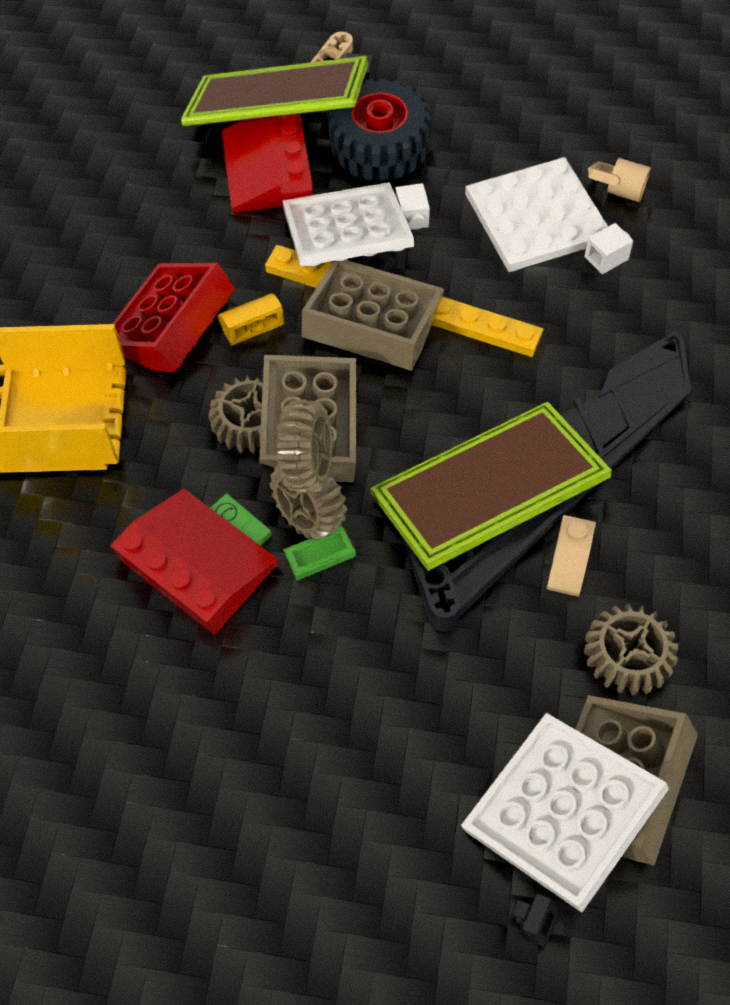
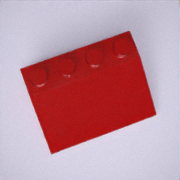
(266, 162)
(171, 313)
(195, 558)

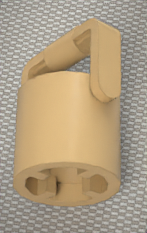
(624, 179)

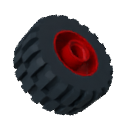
(383, 132)

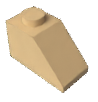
(571, 555)

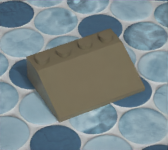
(371, 313)
(314, 379)
(651, 739)

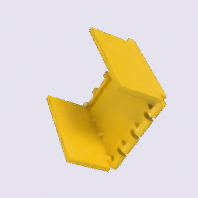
(60, 397)

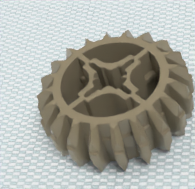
(236, 404)
(304, 446)
(310, 513)
(610, 630)

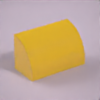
(251, 319)

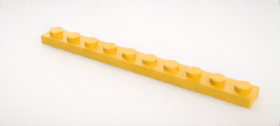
(449, 316)

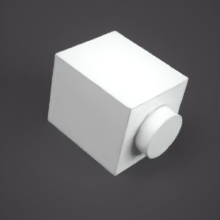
(414, 205)
(608, 248)

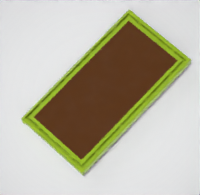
(277, 91)
(489, 484)

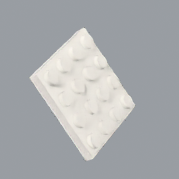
(535, 213)
(347, 224)
(565, 810)

